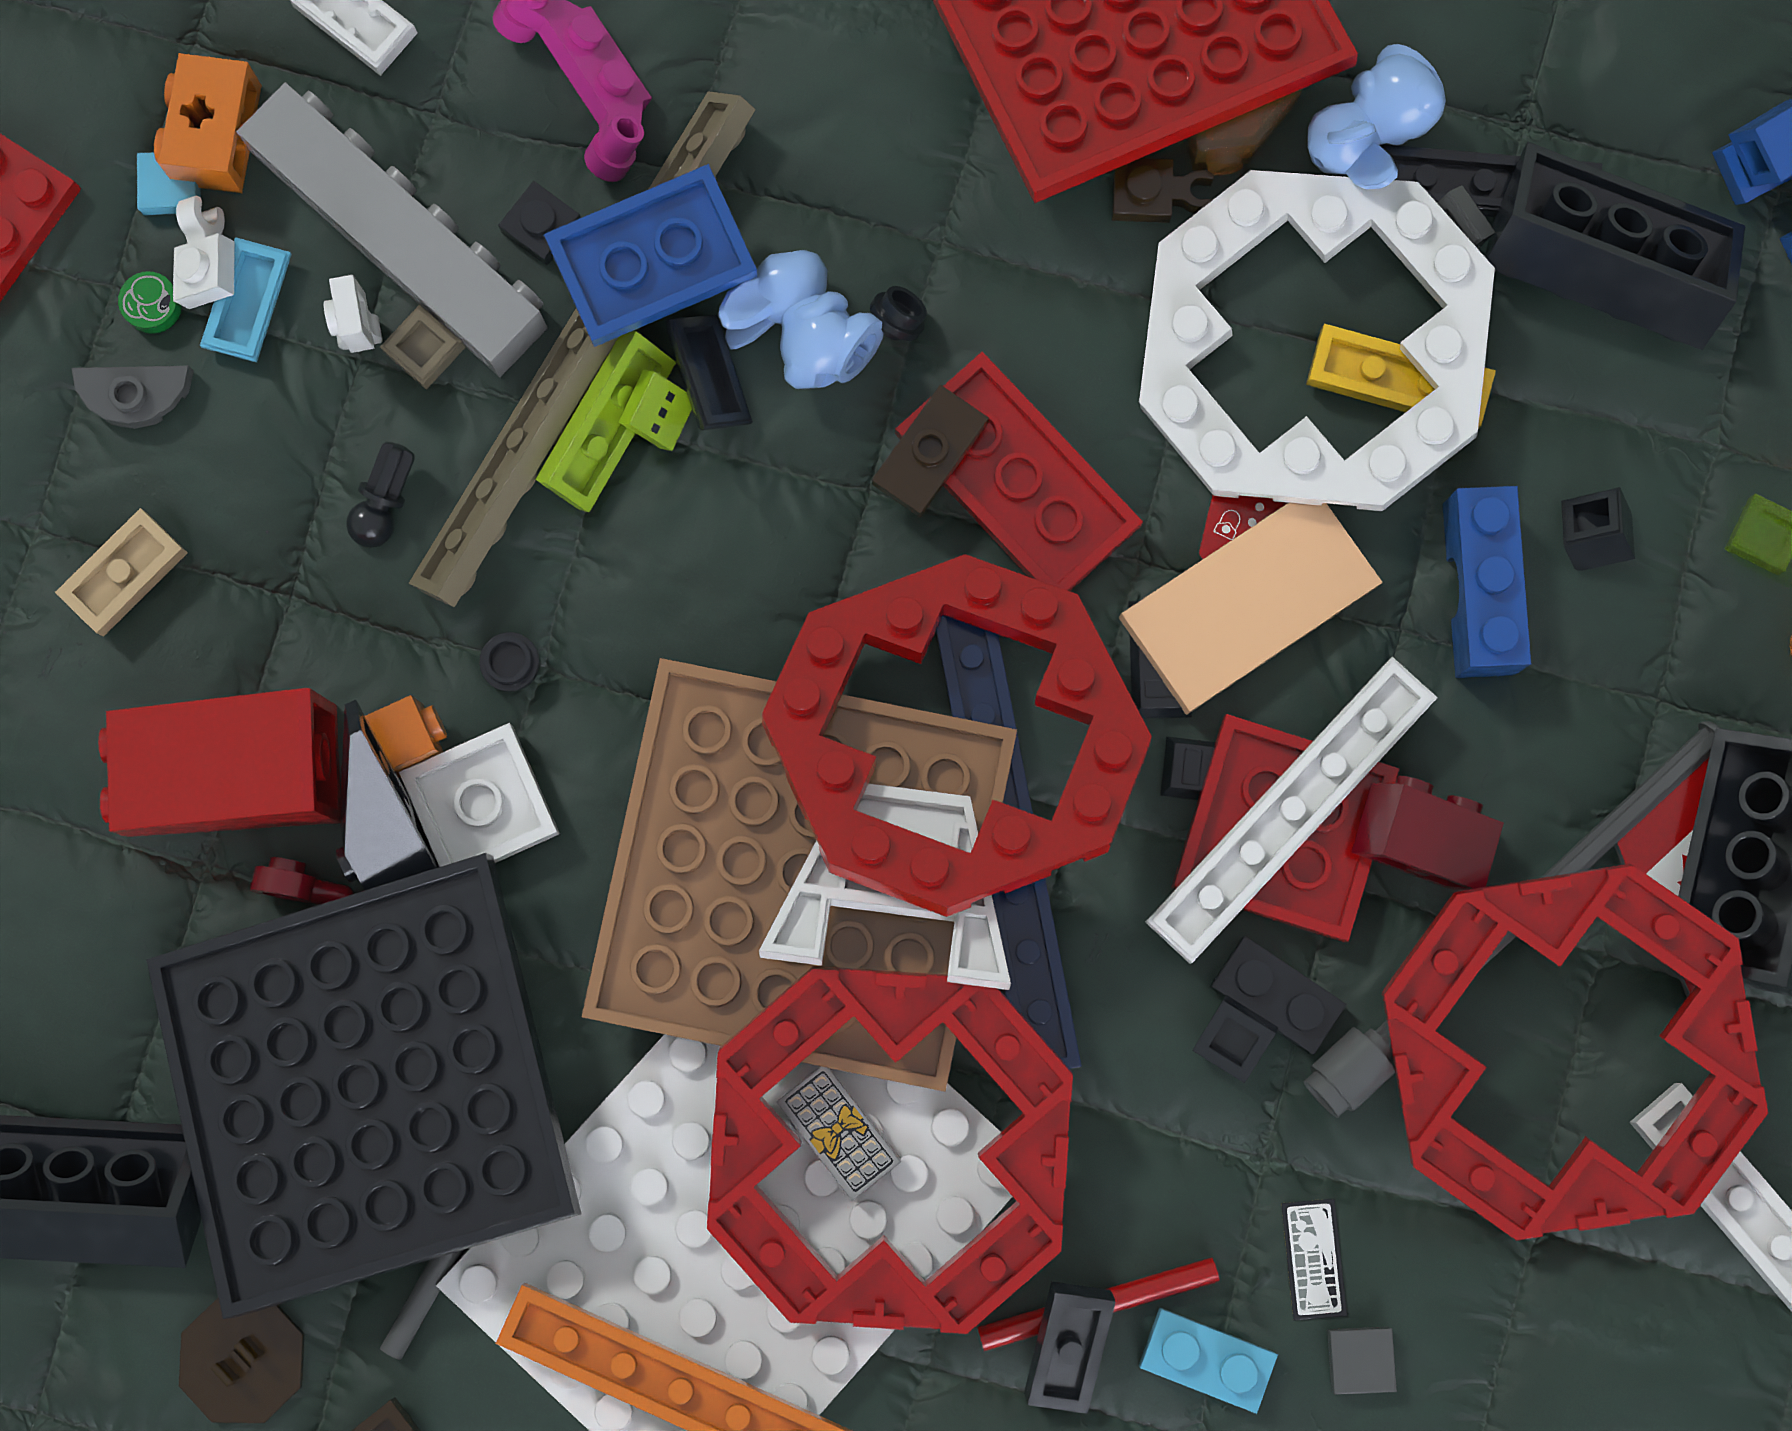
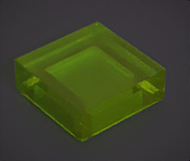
(1763, 535)

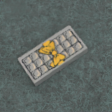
(838, 1132)

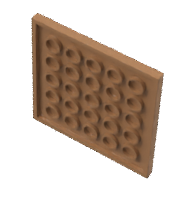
(719, 845)

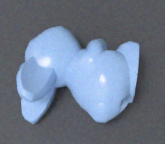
(1391, 105)
(818, 334)

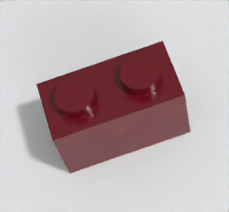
(1428, 835)

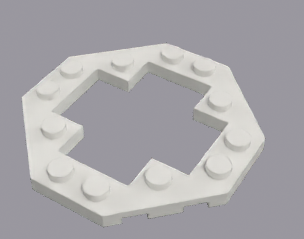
(1302, 462)

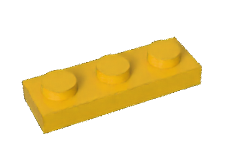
(1373, 371)

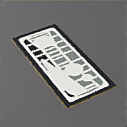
(1314, 1259)

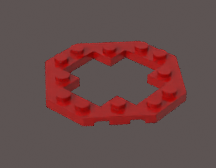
(1012, 844)
(1593, 1185)
(881, 1285)

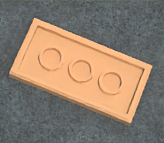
(1249, 601)

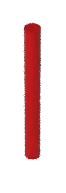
(1125, 1295)

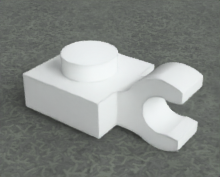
(206, 262)
(349, 316)

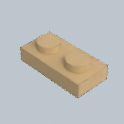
(121, 572)

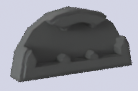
(132, 394)

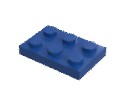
(651, 255)

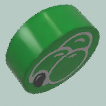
(148, 302)

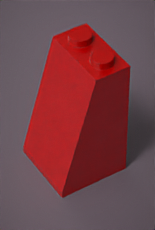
(221, 764)

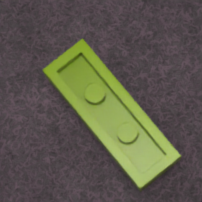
(593, 436)

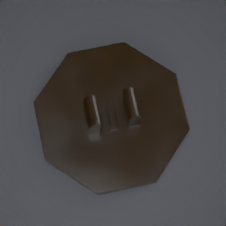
(241, 1364)

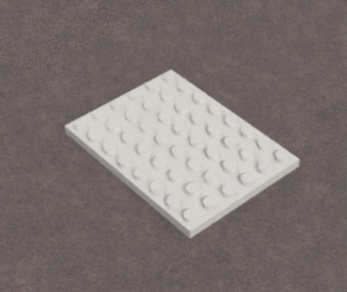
(657, 1270)

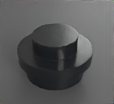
(900, 313)
(509, 662)

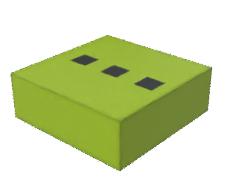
(656, 410)

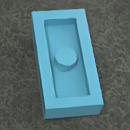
(1208, 1360)

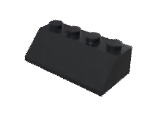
(1617, 246)
(1743, 853)
(96, 1192)

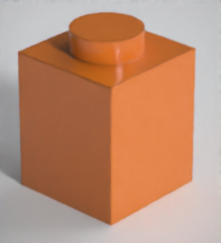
(407, 732)

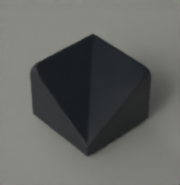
(1598, 529)

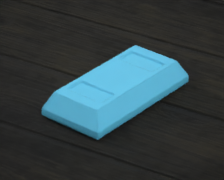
(242, 320)

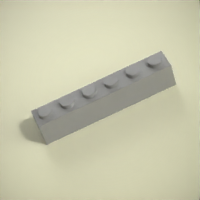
(393, 229)

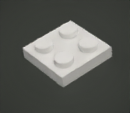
(480, 799)

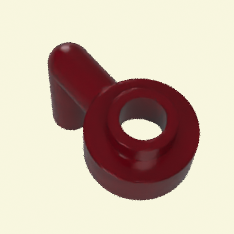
(287, 881)

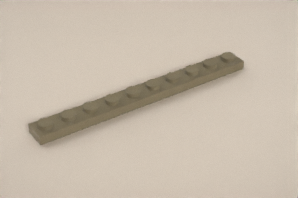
(555, 391)

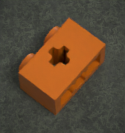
(195, 92)

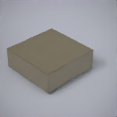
(422, 347)

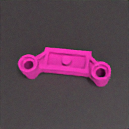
(593, 68)

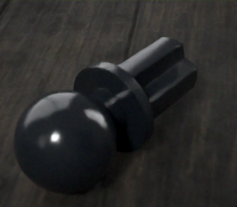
(371, 521)

